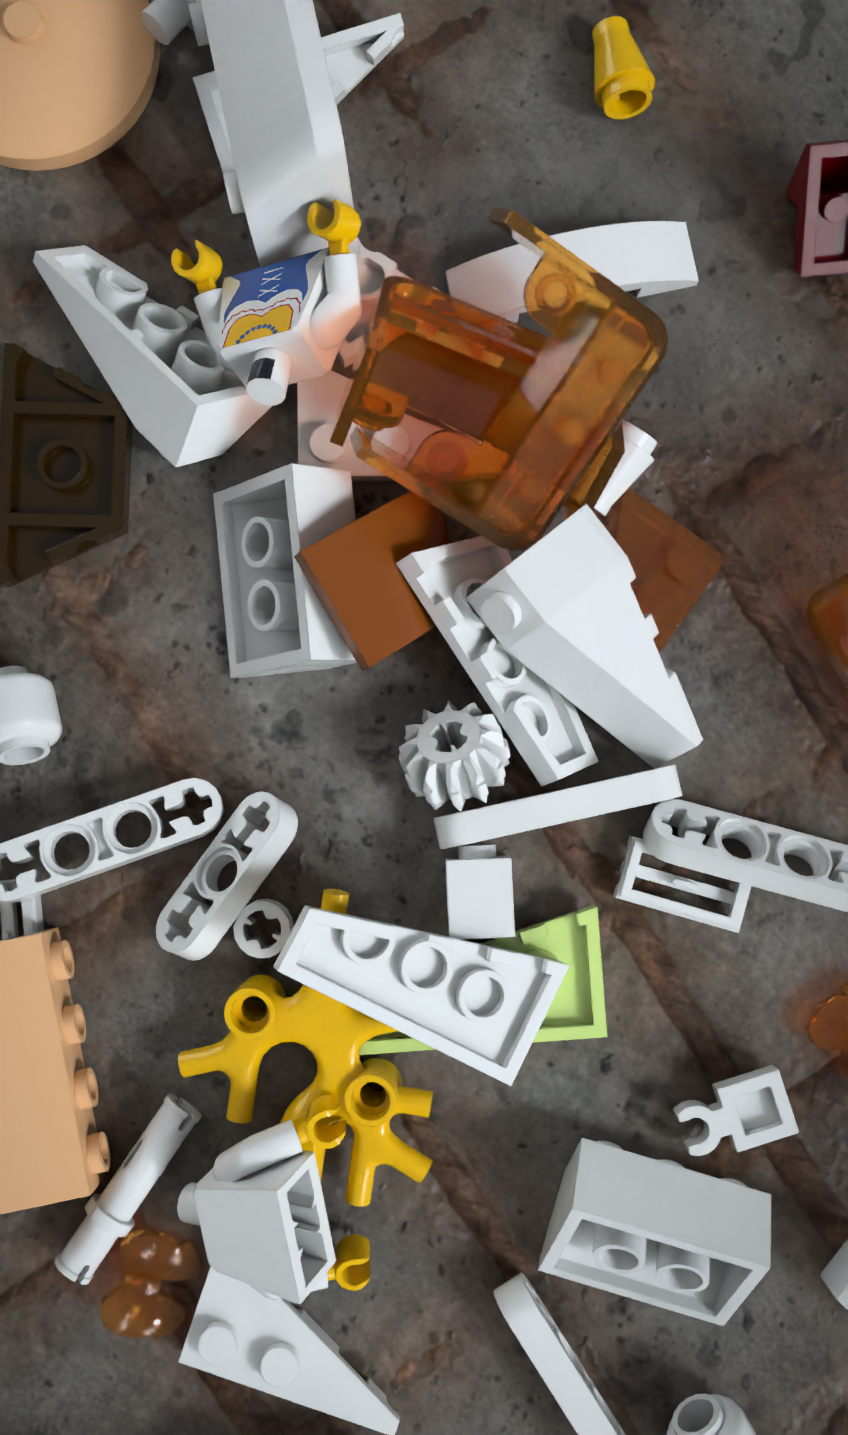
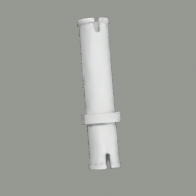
(112, 1211)

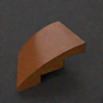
(361, 583)

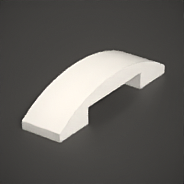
(632, 255)

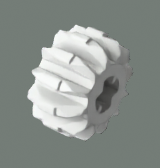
(454, 755)

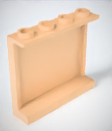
(45, 1091)

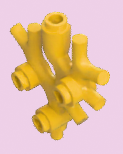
(335, 1039)

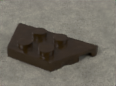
(59, 467)

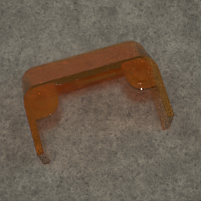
(448, 368)
(558, 416)

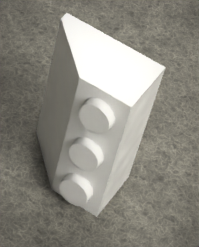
(268, 603)
(658, 1232)

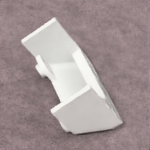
(276, 119)

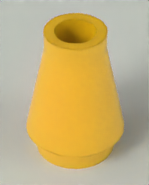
(620, 72)

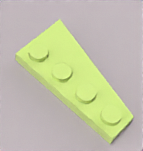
(580, 1000)

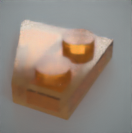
(667, 560)

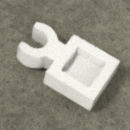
(747, 1109)

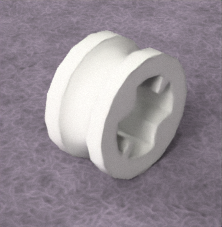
(255, 946)

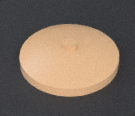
(71, 78)

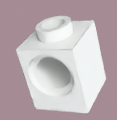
(479, 893)

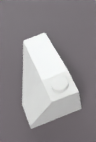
(150, 357)
(579, 628)

